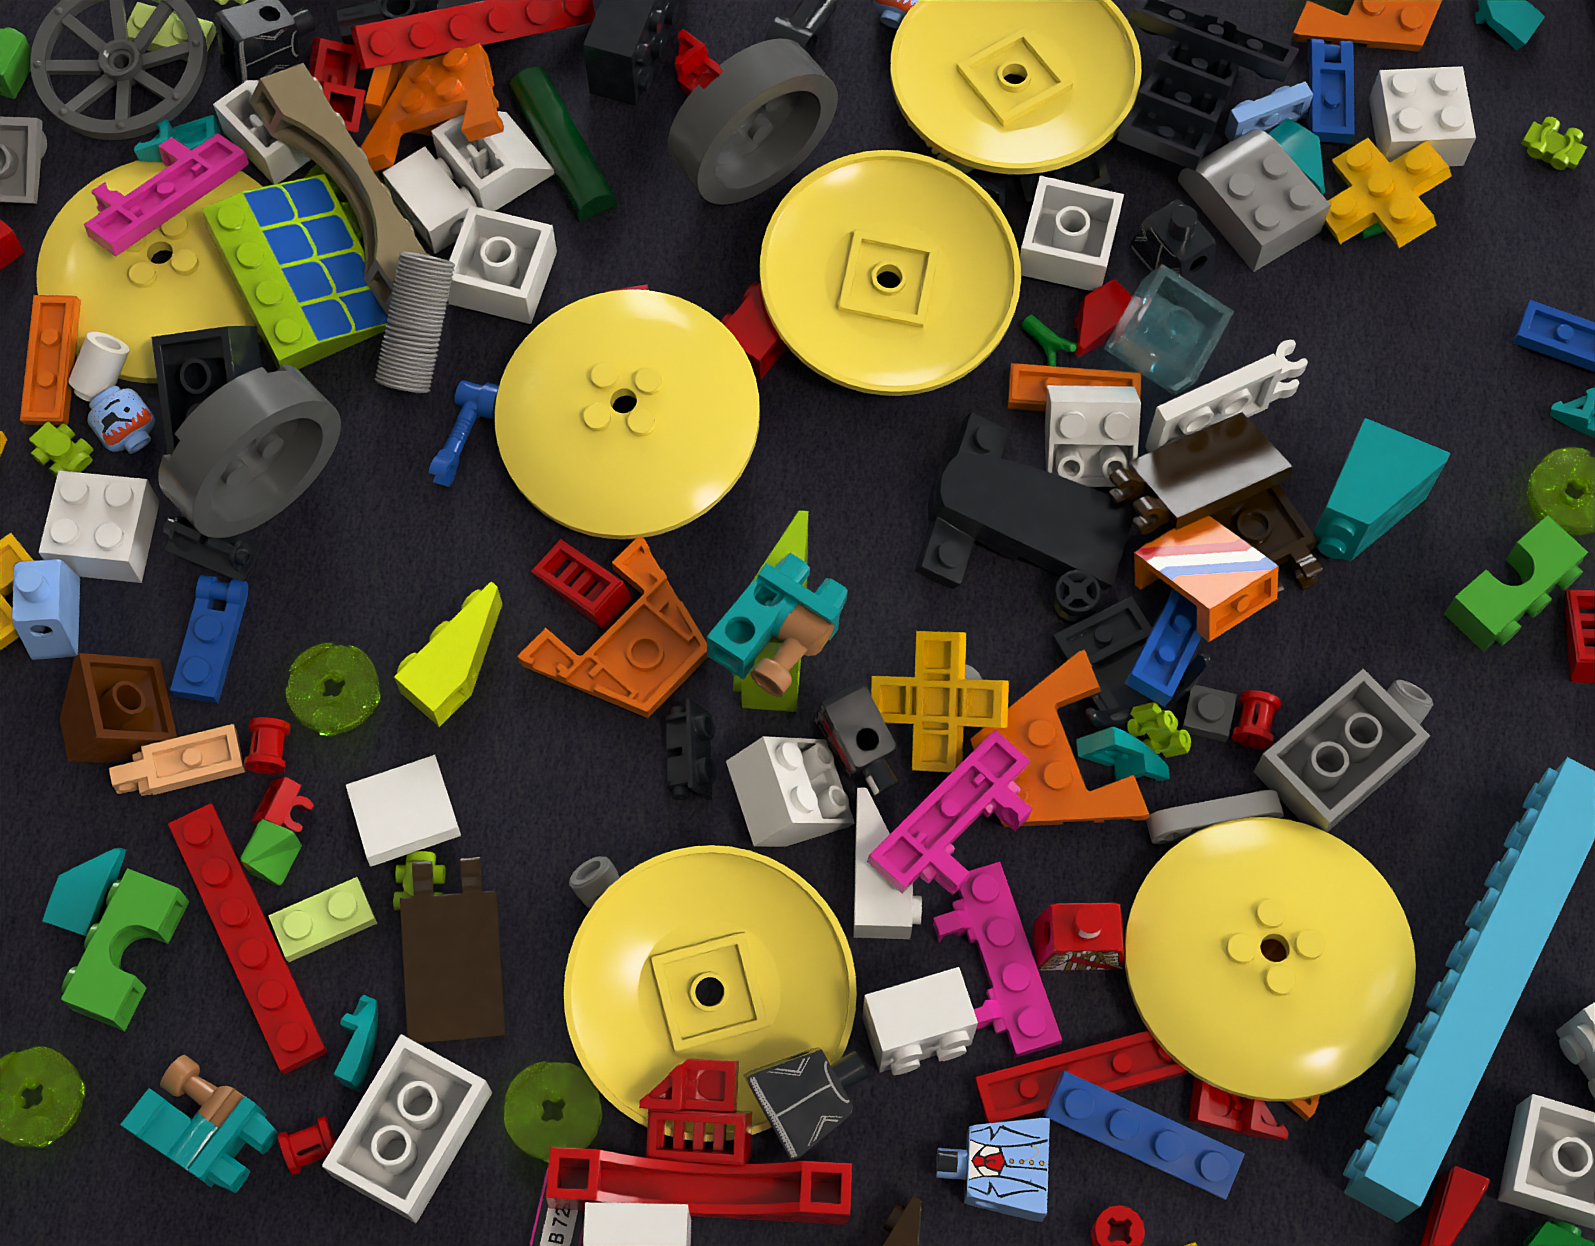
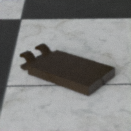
(1200, 474)
(1277, 531)
(452, 959)

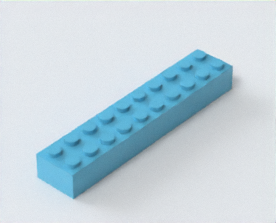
(1476, 995)

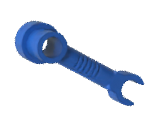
(475, 402)

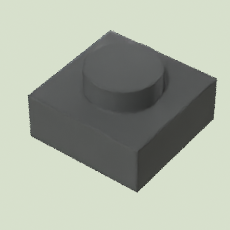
(1209, 713)

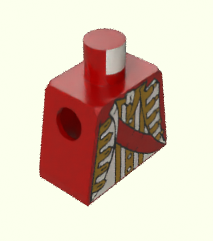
(1080, 937)

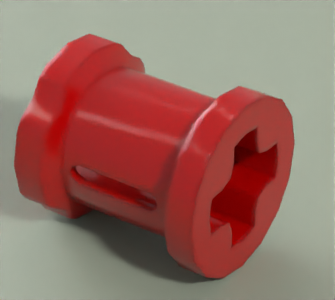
(1256, 704)
(267, 745)
(307, 1145)

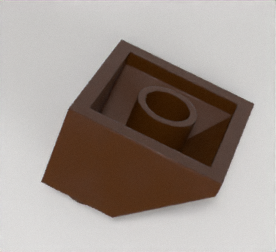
(114, 708)

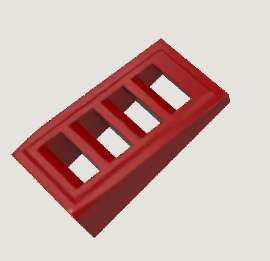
(602, 602)
(1580, 657)
(742, 1136)
(1452, 1205)

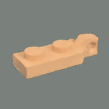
(181, 762)

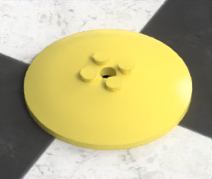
(1076, 89)
(901, 218)
(130, 293)
(636, 468)
(693, 919)
(1257, 1022)

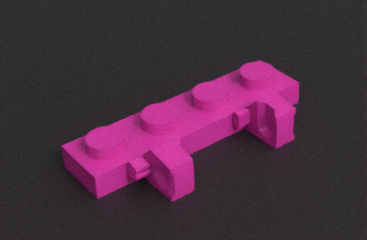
(188, 178)
(926, 836)
(1017, 993)

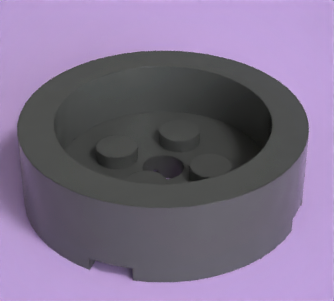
(752, 121)
(249, 451)

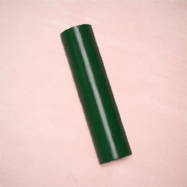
(561, 143)

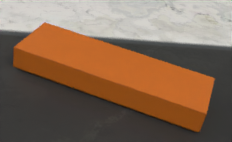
(50, 359)
(1030, 382)

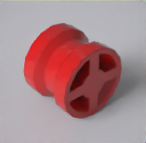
(1107, 1235)

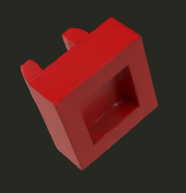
(278, 802)

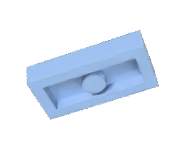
(1269, 111)

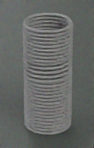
(413, 317)

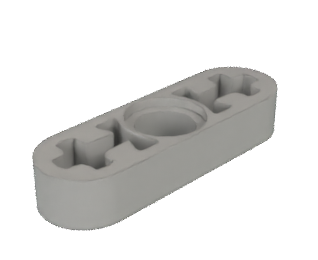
(1182, 821)

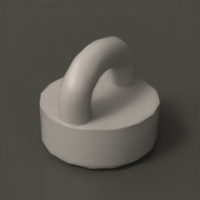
(1411, 699)
(593, 879)

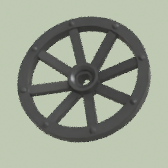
(110, 65)

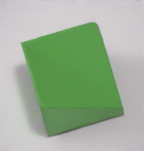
(271, 852)

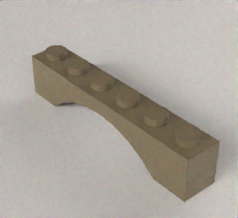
(301, 116)

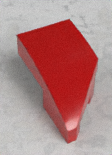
(697, 1086)

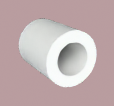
(98, 365)

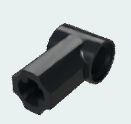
(372, 12)
(803, 23)

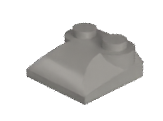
(20, 159)

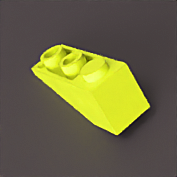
(448, 666)

